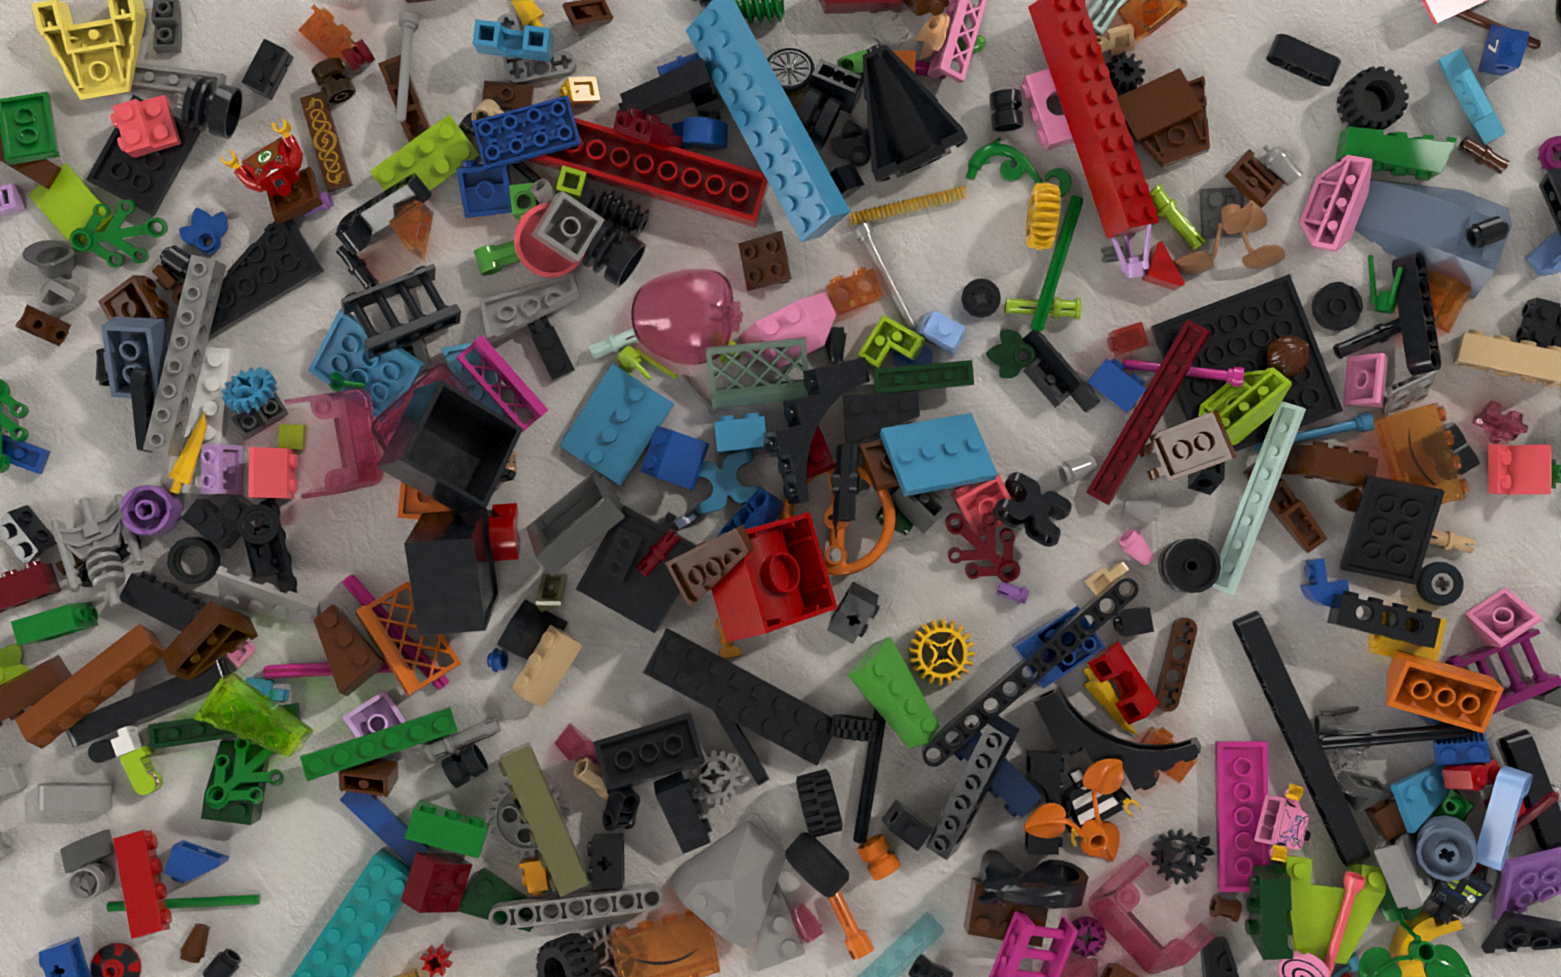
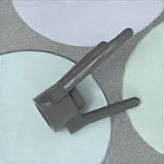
(1326, 724)

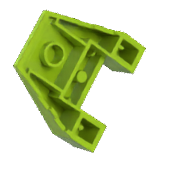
(1318, 906)

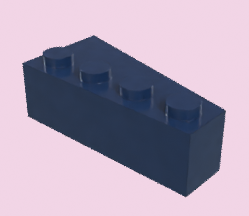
(1008, 783)

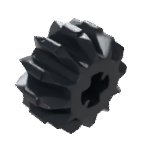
(1129, 68)

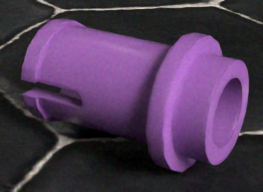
(327, 203)
(1013, 592)

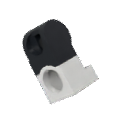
(112, 748)

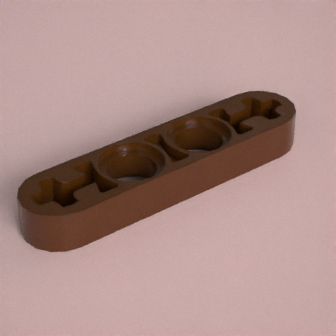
(1180, 665)

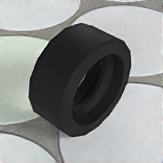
(174, 560)

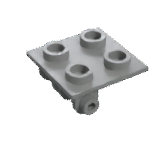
(1406, 391)

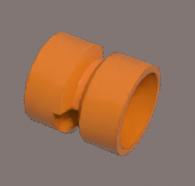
(880, 859)

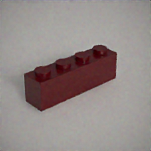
(27, 585)

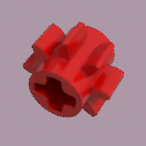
(430, 964)

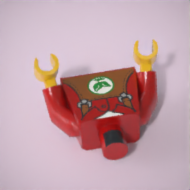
(272, 167)

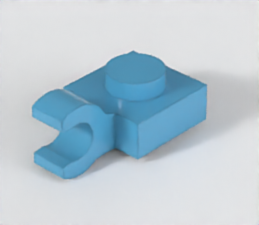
(266, 687)

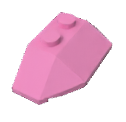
(1336, 203)
(805, 318)

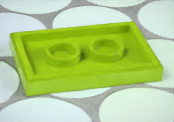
(69, 203)

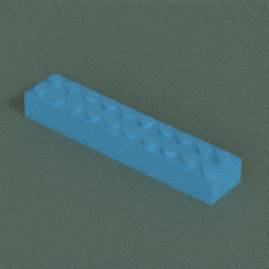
(767, 120)

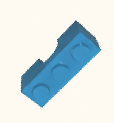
(530, 43)

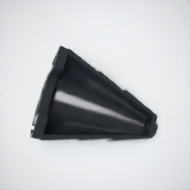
(903, 117)

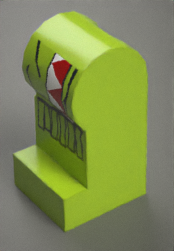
(141, 770)

